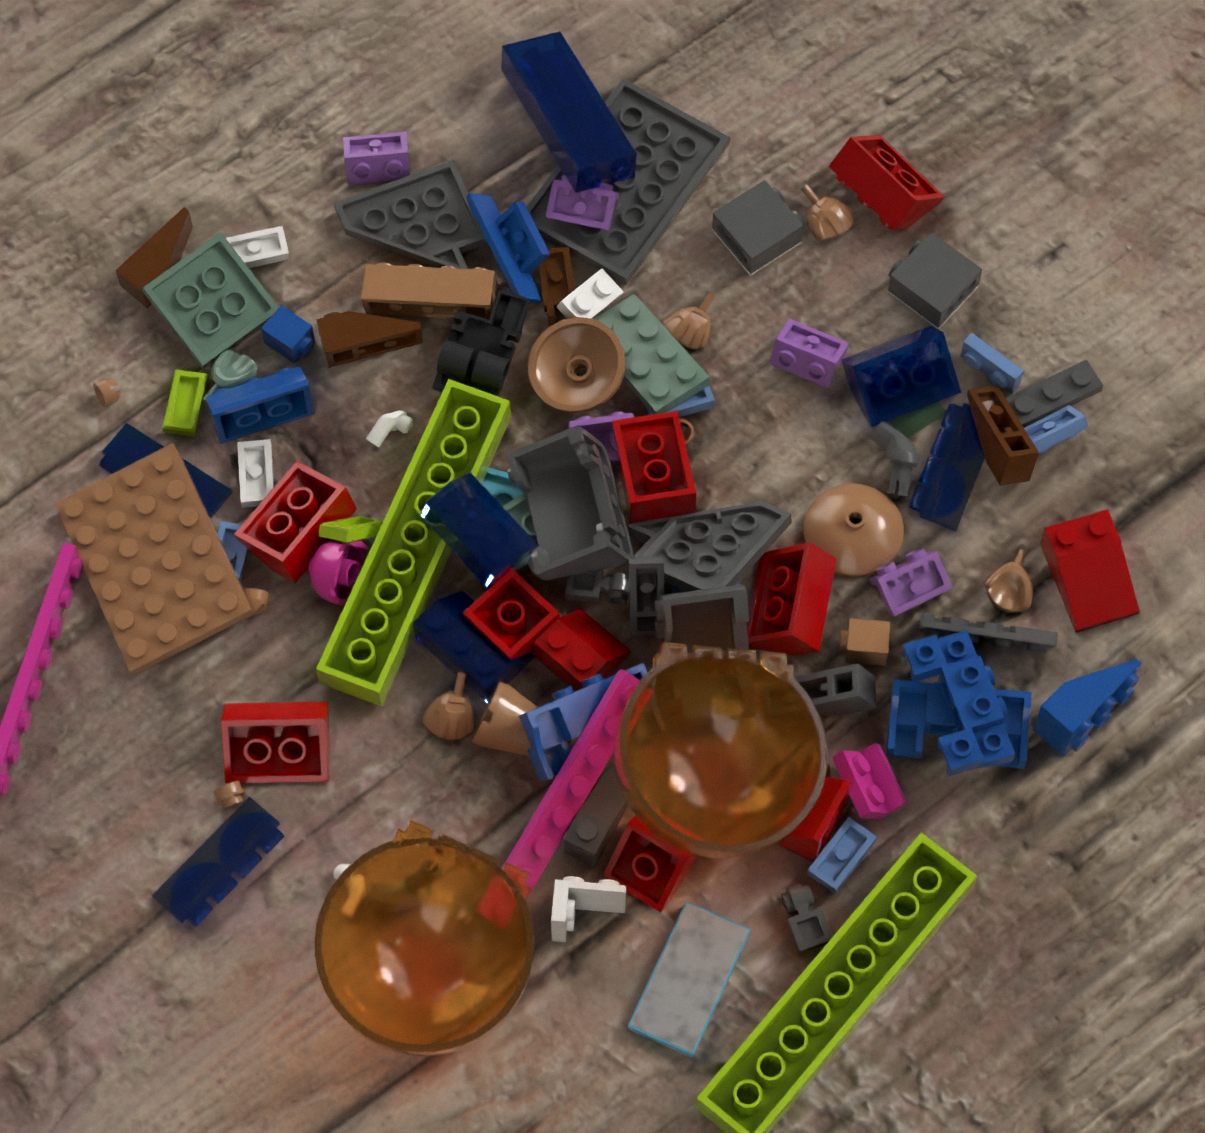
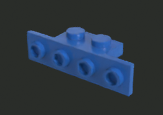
(513, 242)

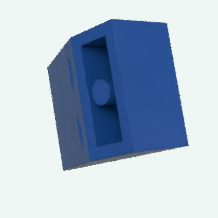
(1083, 704)

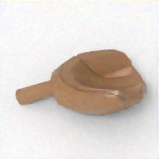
(827, 216)
(691, 325)
(1010, 586)
(451, 713)

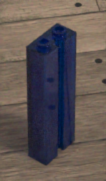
(568, 111)

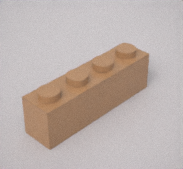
(428, 291)

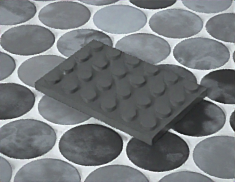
(670, 165)

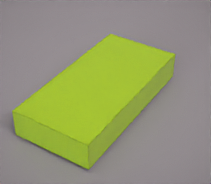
(185, 403)
(350, 529)

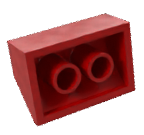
(885, 181)
(287, 521)
(790, 599)
(276, 742)

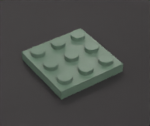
(210, 299)

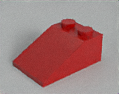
(654, 467)
(1090, 570)

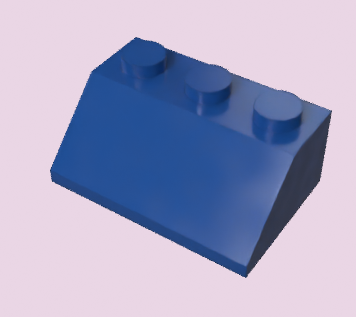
(260, 404)

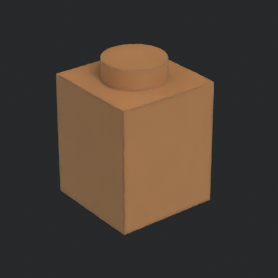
(866, 641)

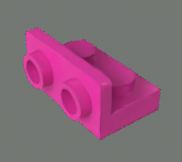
(873, 783)

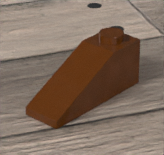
(155, 256)
(358, 336)
(1002, 437)

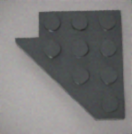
(416, 217)
(710, 545)

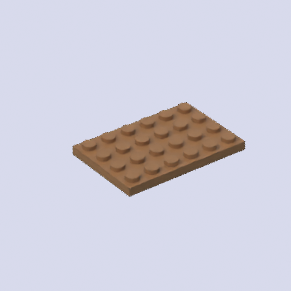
(154, 559)

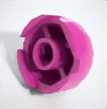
(336, 569)

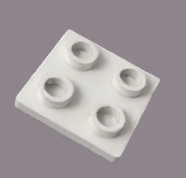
(576, 894)

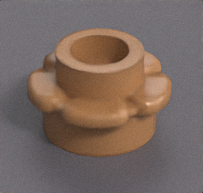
(229, 794)

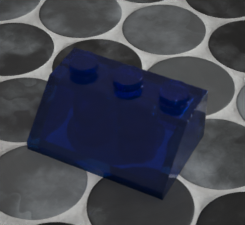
(902, 375)
(477, 529)
(463, 647)

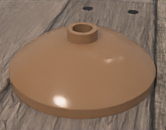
(565, 350)
(859, 546)

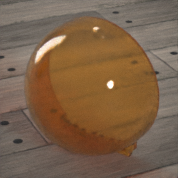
(720, 750)
(425, 943)

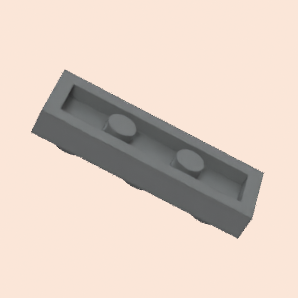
(1055, 393)

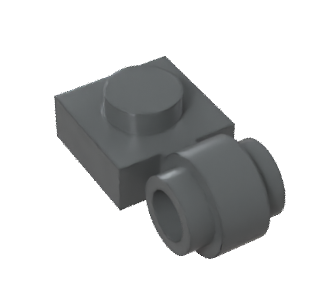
(590, 585)
(808, 927)

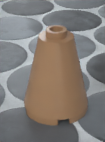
(500, 723)

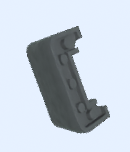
(571, 505)

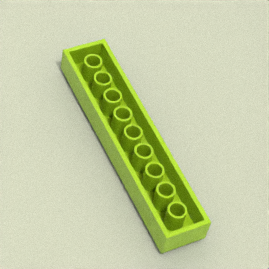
(407, 552)
(836, 990)

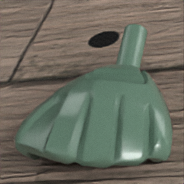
(231, 370)

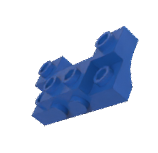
(970, 698)
(923, 709)
(563, 720)

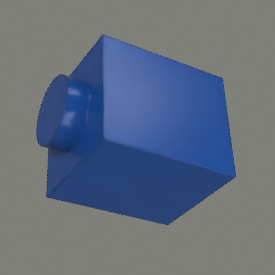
(288, 334)

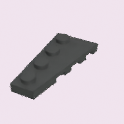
(1035, 639)

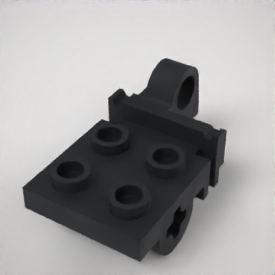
(480, 348)

